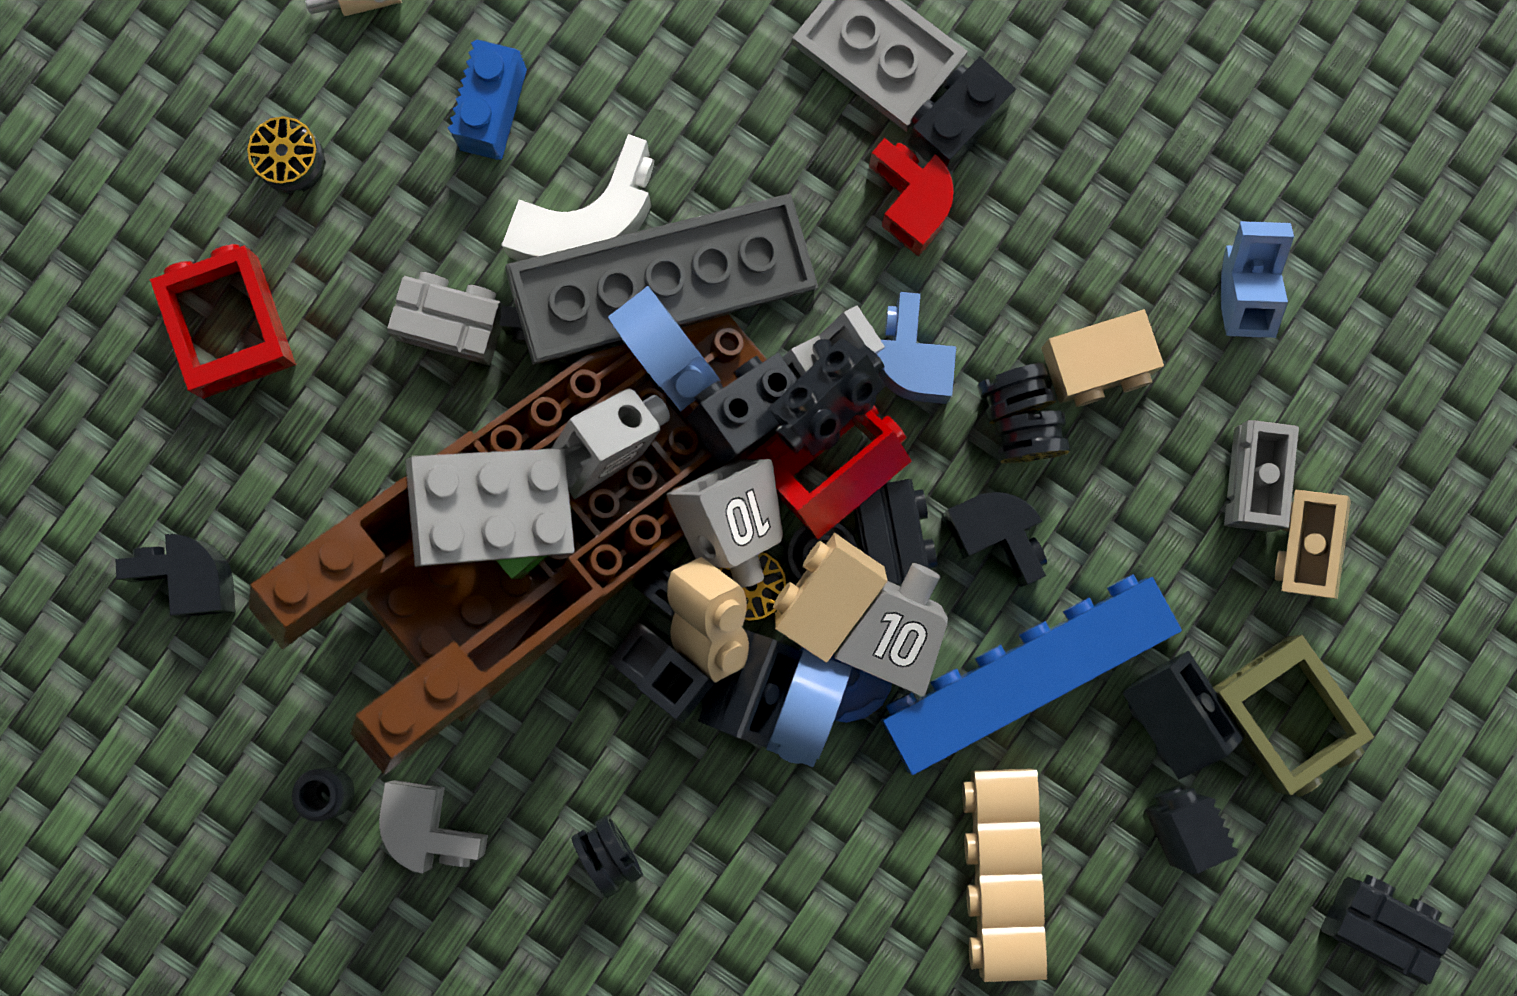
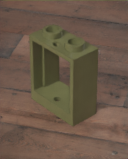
(1262, 671)

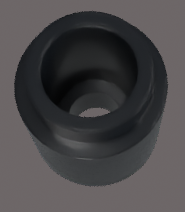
(308, 793)

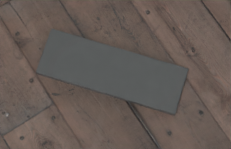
(691, 265)

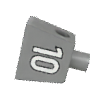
(609, 438)
(731, 516)
(899, 633)

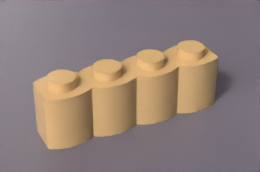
(1007, 875)

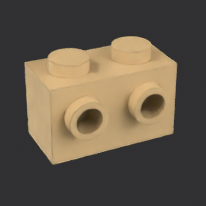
(1103, 357)
(1314, 544)
(828, 596)

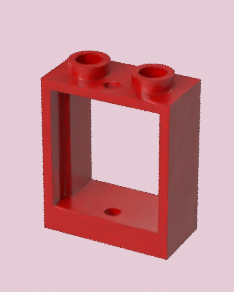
(242, 365)
(849, 484)

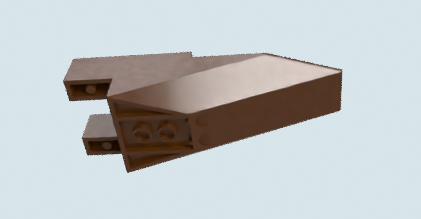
(470, 621)

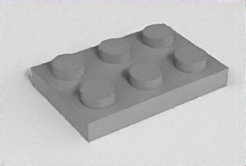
(881, 53)
(489, 506)

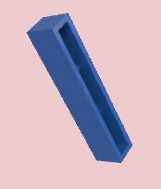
(1030, 674)

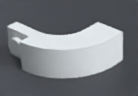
(615, 213)

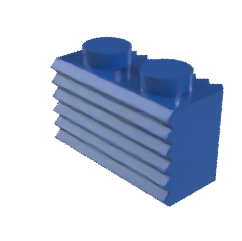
(487, 99)

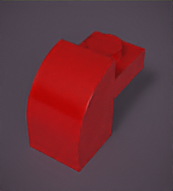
(925, 195)

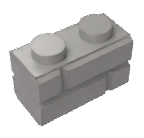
(446, 318)
(1261, 476)

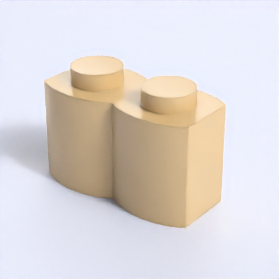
(708, 619)

